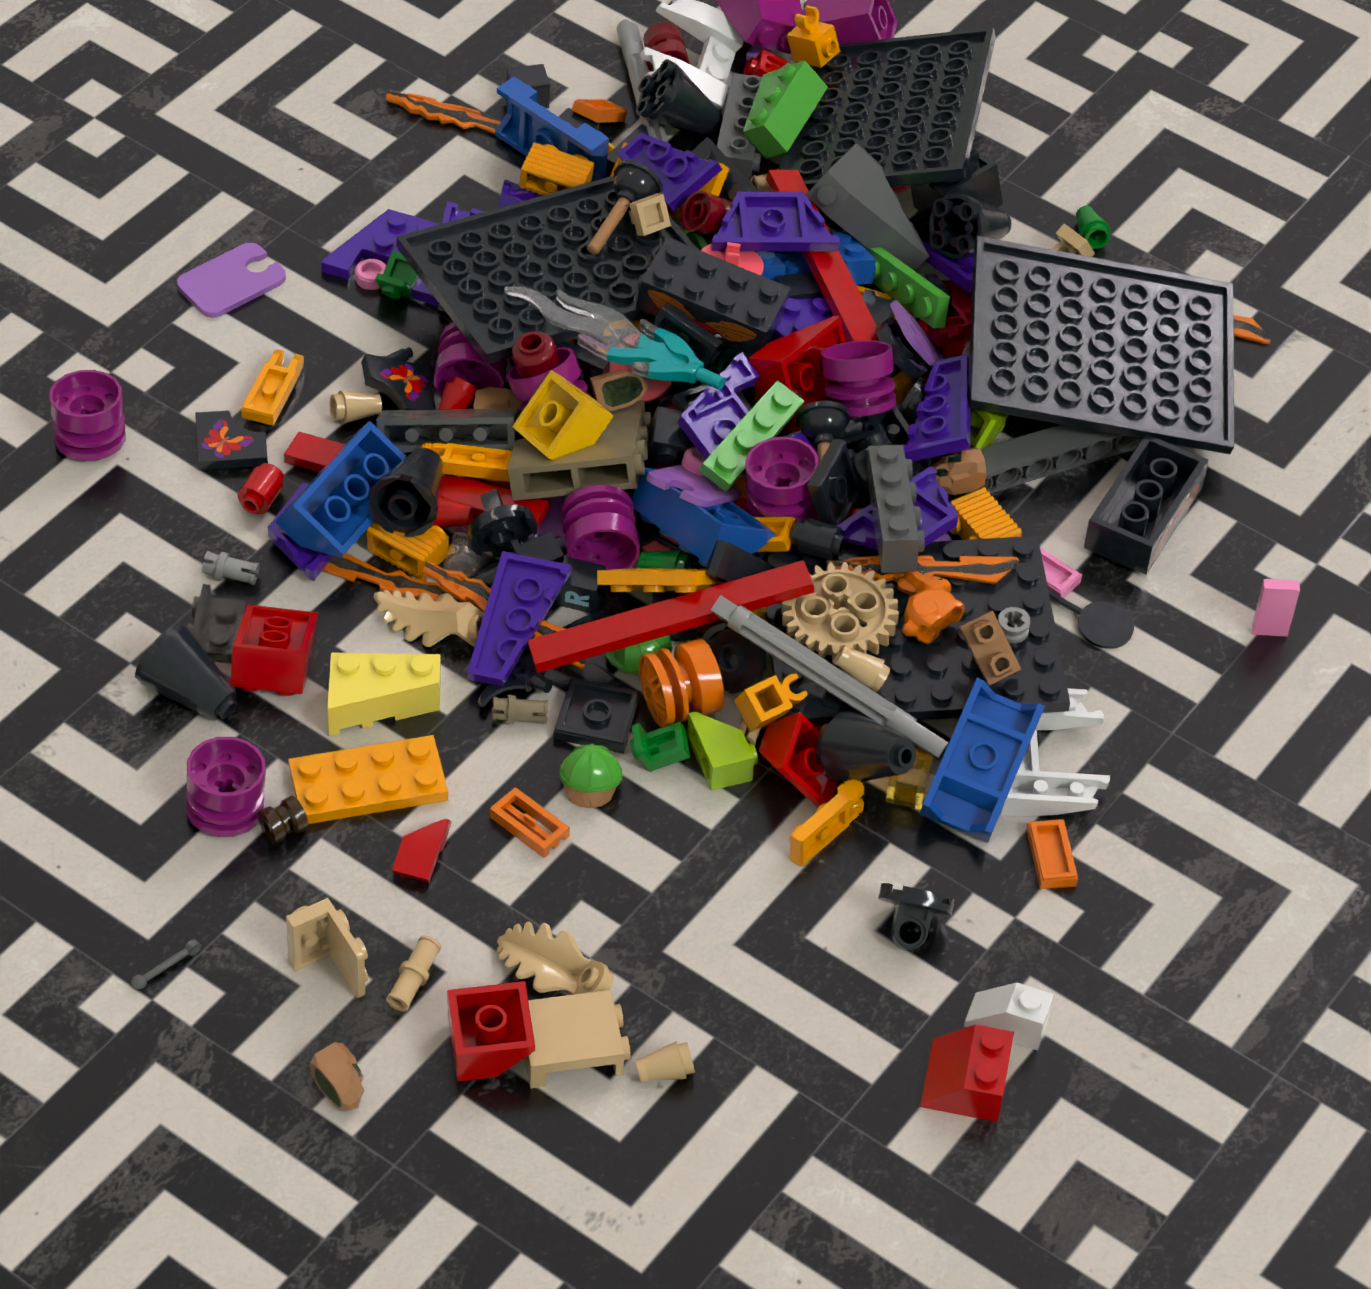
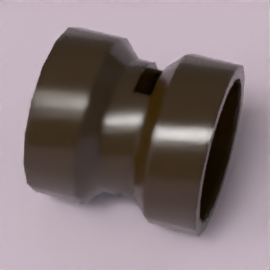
(283, 820)

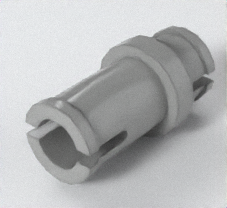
(229, 567)

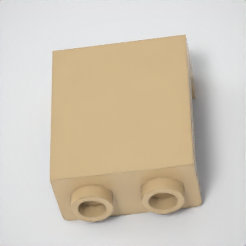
(576, 1034)

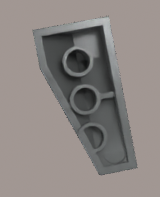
(866, 207)

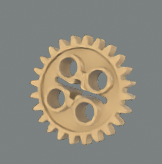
(842, 611)

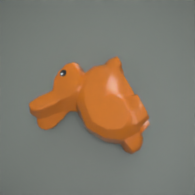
(929, 607)

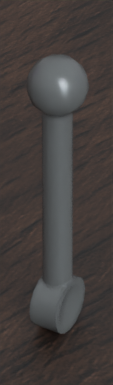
(191, 948)

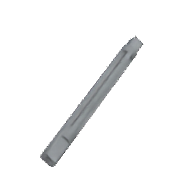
(637, 68)
(827, 676)

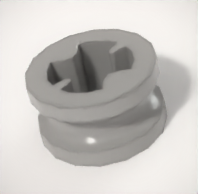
(1014, 615)

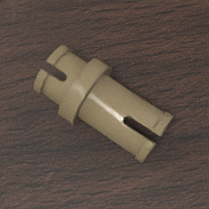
(519, 710)

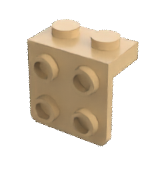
(323, 932)

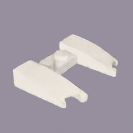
(719, 47)
(1055, 792)

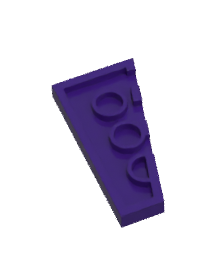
(944, 414)
(515, 608)

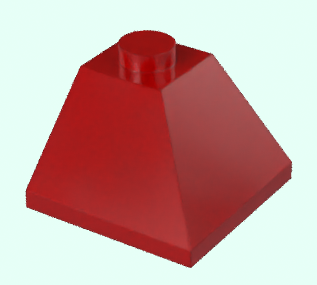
(792, 750)

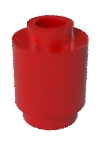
(261, 488)

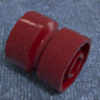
(667, 39)
(704, 213)

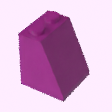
(857, 18)
(763, 21)

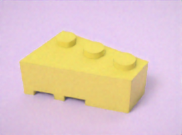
(381, 687)

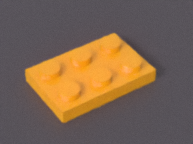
(656, 579)

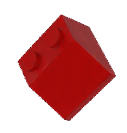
(489, 1029)
(968, 1072)

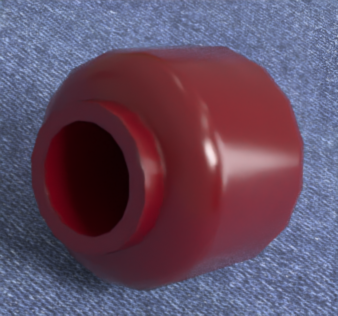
(534, 354)

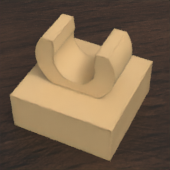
(649, 214)
(1072, 242)

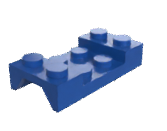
(531, 123)
(856, 257)
(981, 762)

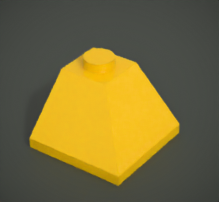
(561, 418)

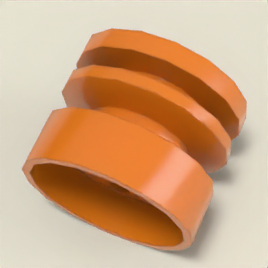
(681, 682)

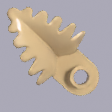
(430, 617)
(553, 961)

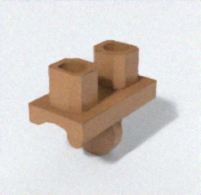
(990, 648)

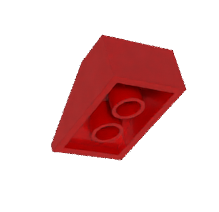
(798, 360)
(273, 650)

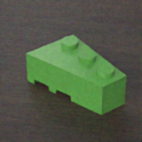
(783, 107)

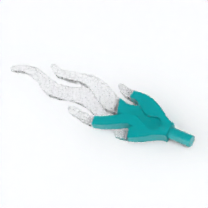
(652, 355)

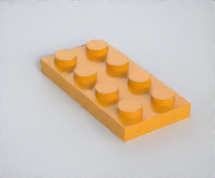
(369, 779)

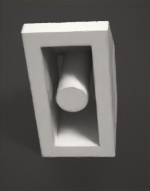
(1013, 1009)

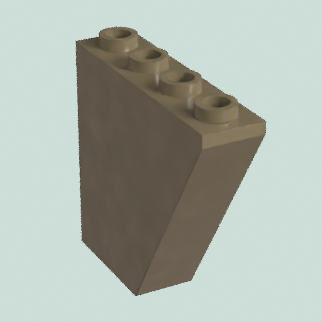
(613, 460)

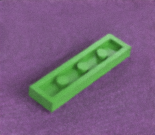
(910, 288)
(759, 424)

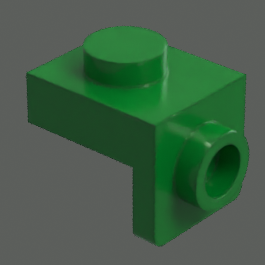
(397, 277)
(660, 746)

